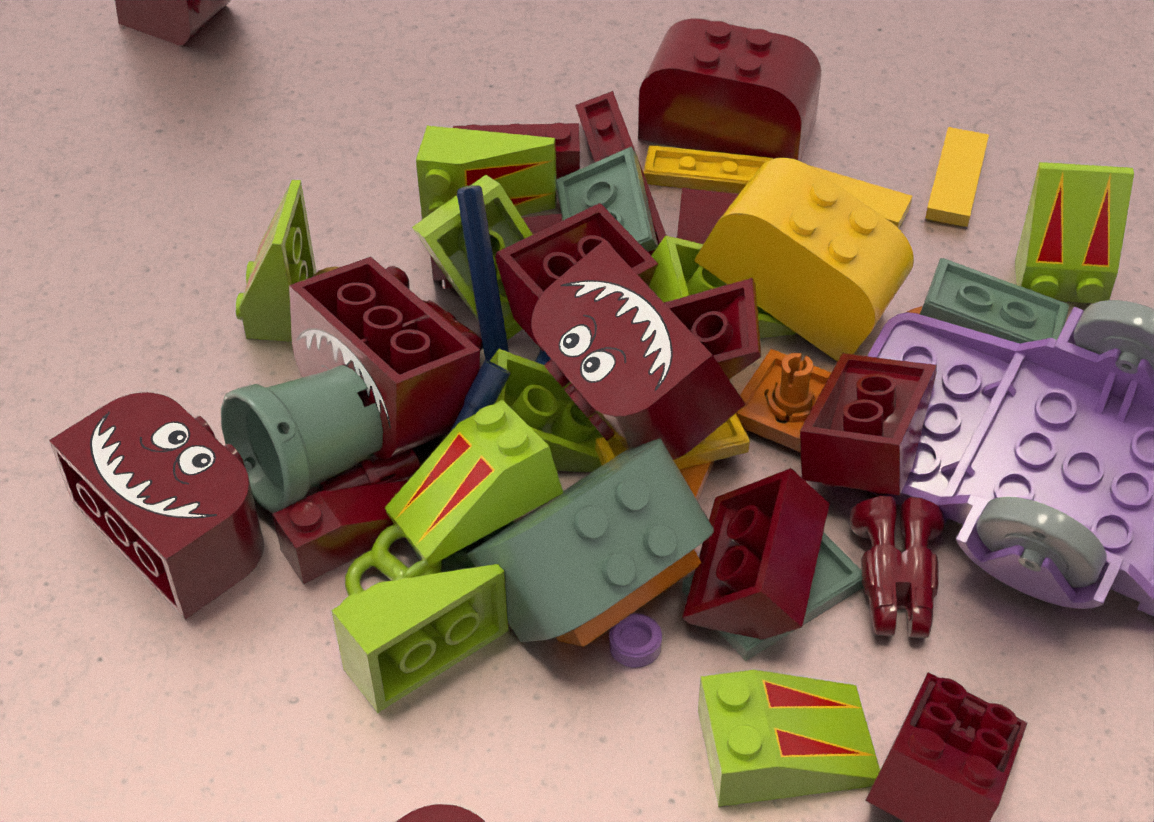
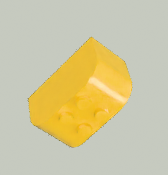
(813, 252)

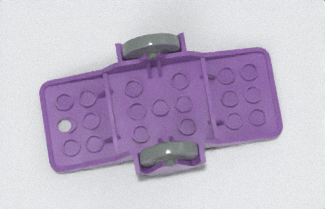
(1042, 449)

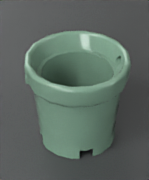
(300, 432)

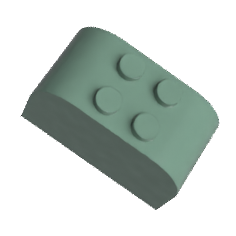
(595, 542)

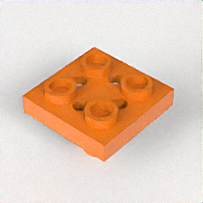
(791, 393)

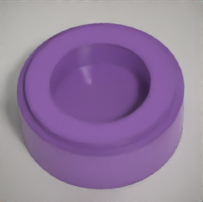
(635, 641)

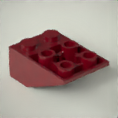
(948, 757)

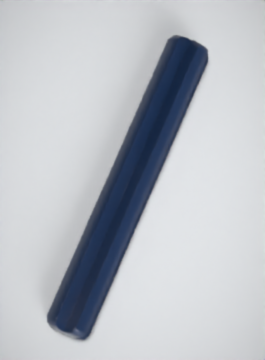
(482, 270)

